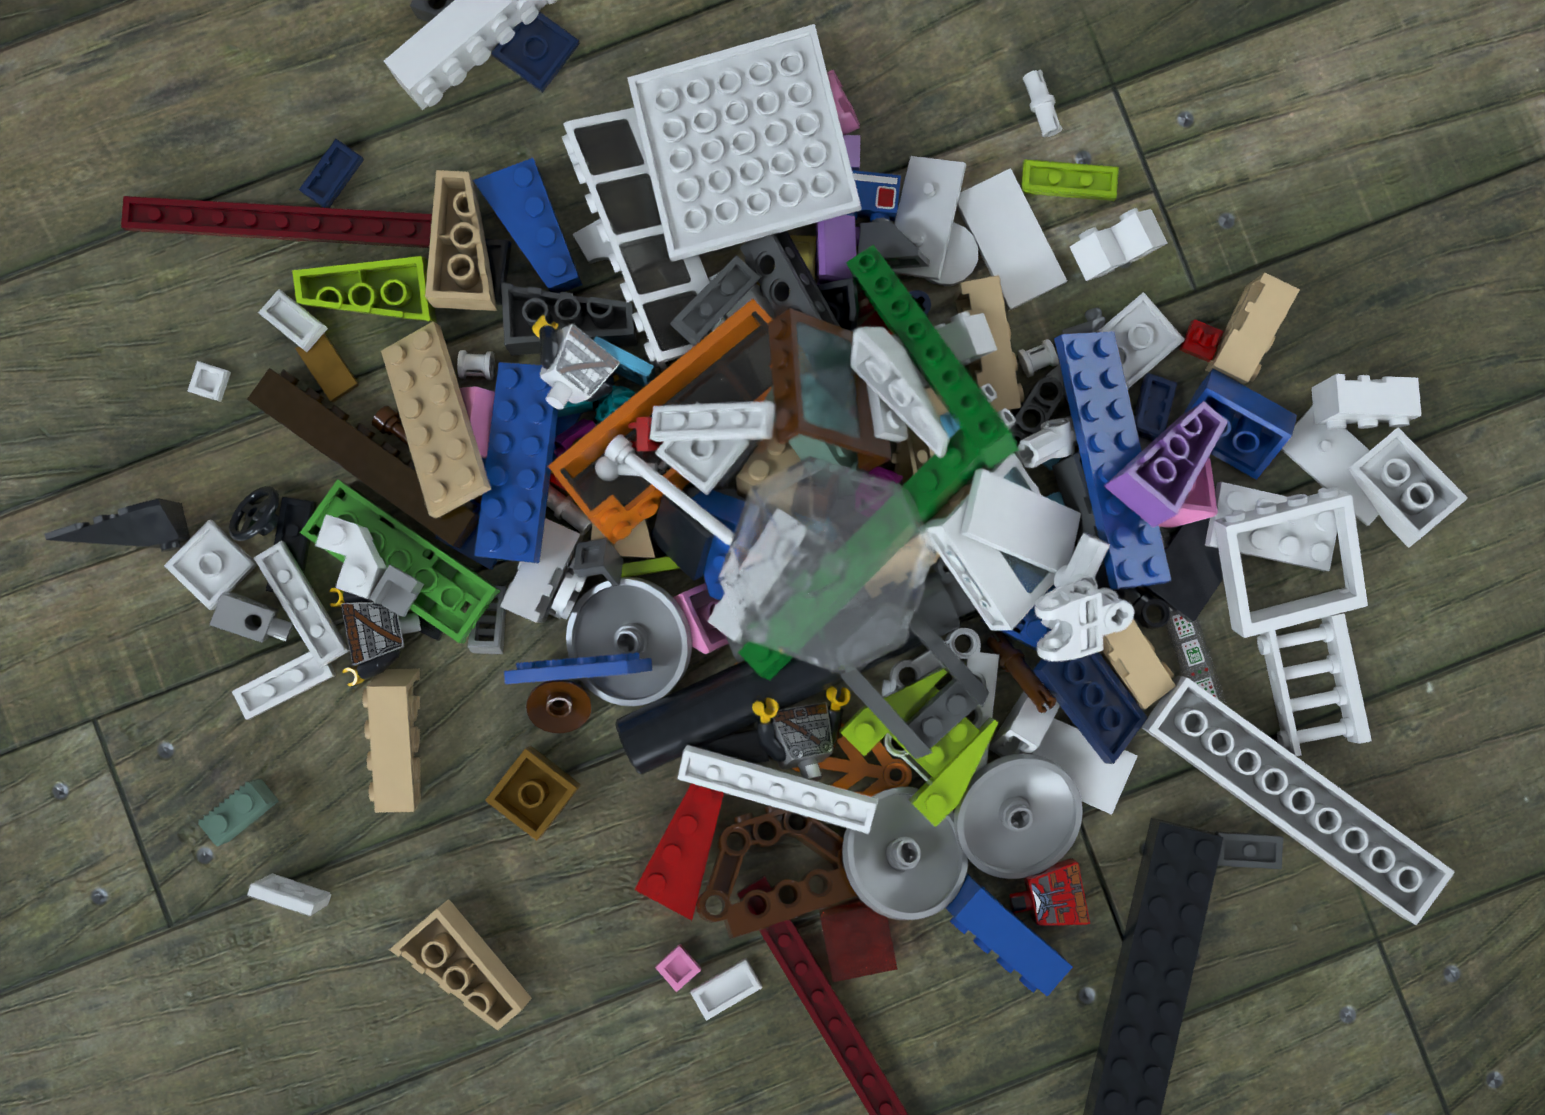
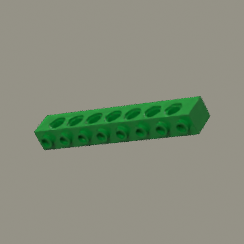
(933, 357)

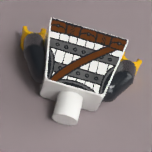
(573, 364)

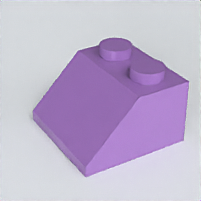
(834, 247)

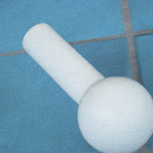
(609, 471)

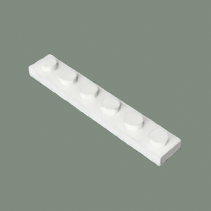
(777, 789)

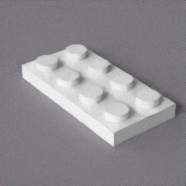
(1298, 542)

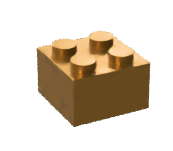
(533, 792)

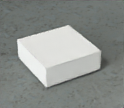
(209, 381)

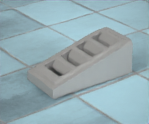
(498, 633)

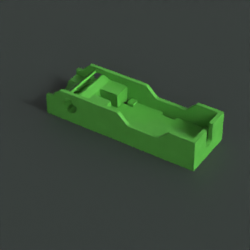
(446, 579)

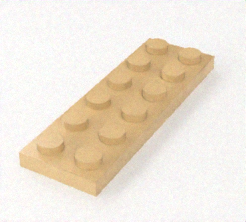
(435, 420)

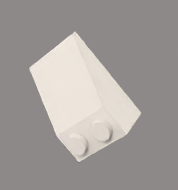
(1406, 487)

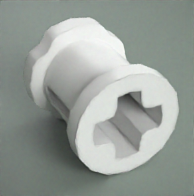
(1038, 357)
(476, 365)

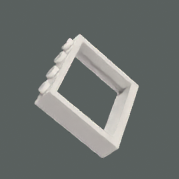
(1304, 609)

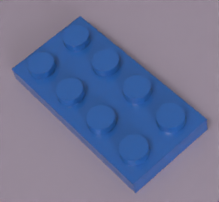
(578, 668)

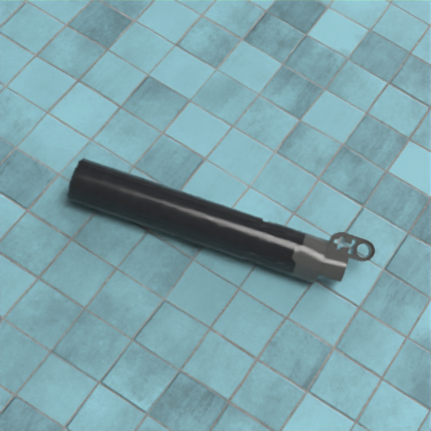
(725, 699)

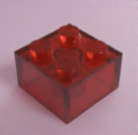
(857, 941)

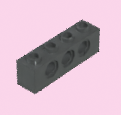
(789, 273)

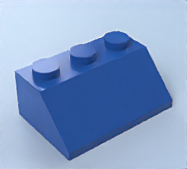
(1254, 427)

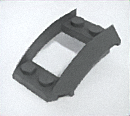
(940, 712)

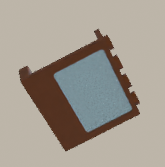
(819, 390)

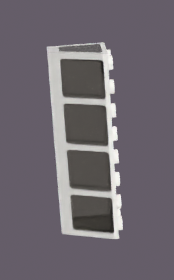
(613, 163)

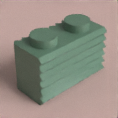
(238, 811)

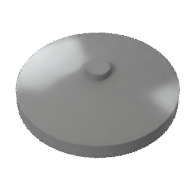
(631, 620)
(1018, 816)
(905, 861)

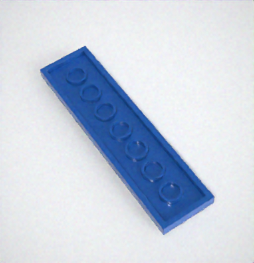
(1106, 445)

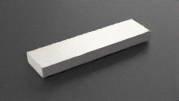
(713, 421)
(301, 604)

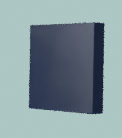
(537, 51)

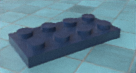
(1094, 702)

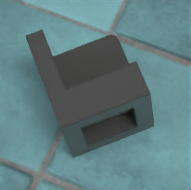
(598, 558)

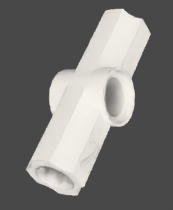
(1053, 441)
(1082, 565)

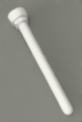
(621, 452)

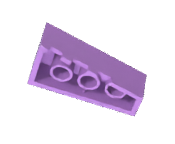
(1168, 467)

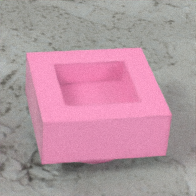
(678, 967)

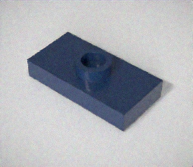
(331, 174)
(1154, 406)

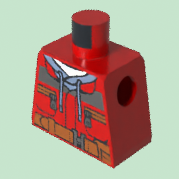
(1054, 896)

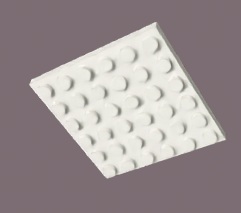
(743, 143)

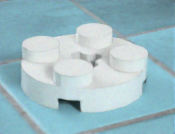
(567, 594)

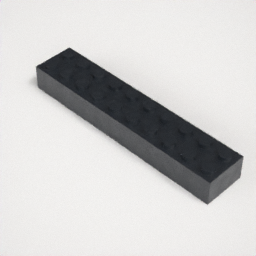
(1154, 970)

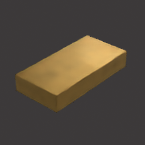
(328, 369)

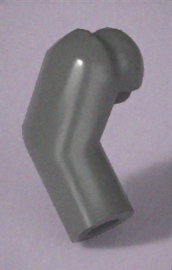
(1094, 323)

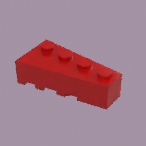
(682, 854)

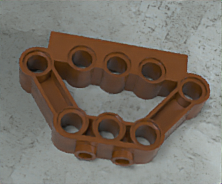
(728, 862)

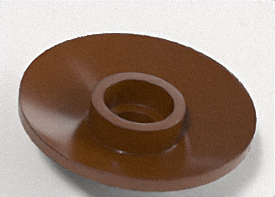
(558, 715)

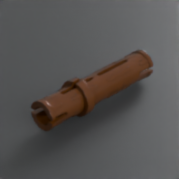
(1013, 662)

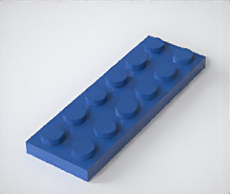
(517, 466)

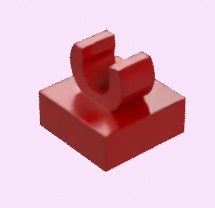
(1201, 340)
(643, 442)

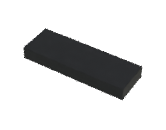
(292, 518)

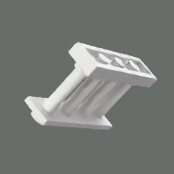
(1346, 693)

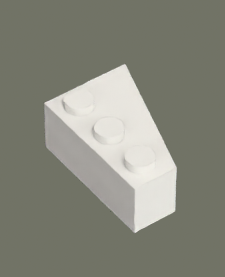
(1366, 401)

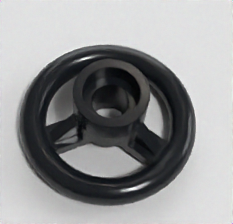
(259, 517)

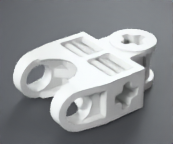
(1081, 620)

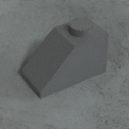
(891, 244)

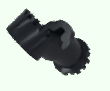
(1140, 602)

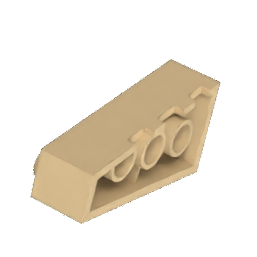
(457, 250)
(464, 965)

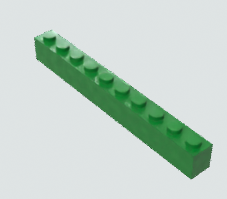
(930, 490)

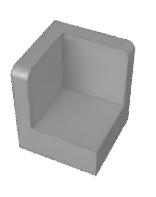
(396, 591)

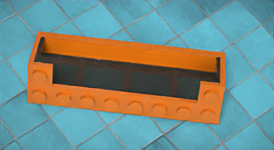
(722, 368)

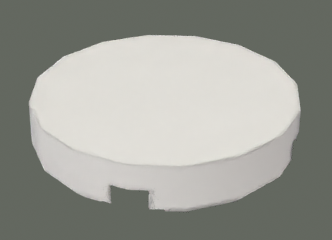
(959, 257)

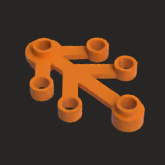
(858, 768)

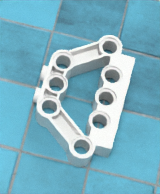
(981, 664)

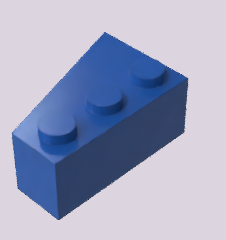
(728, 512)

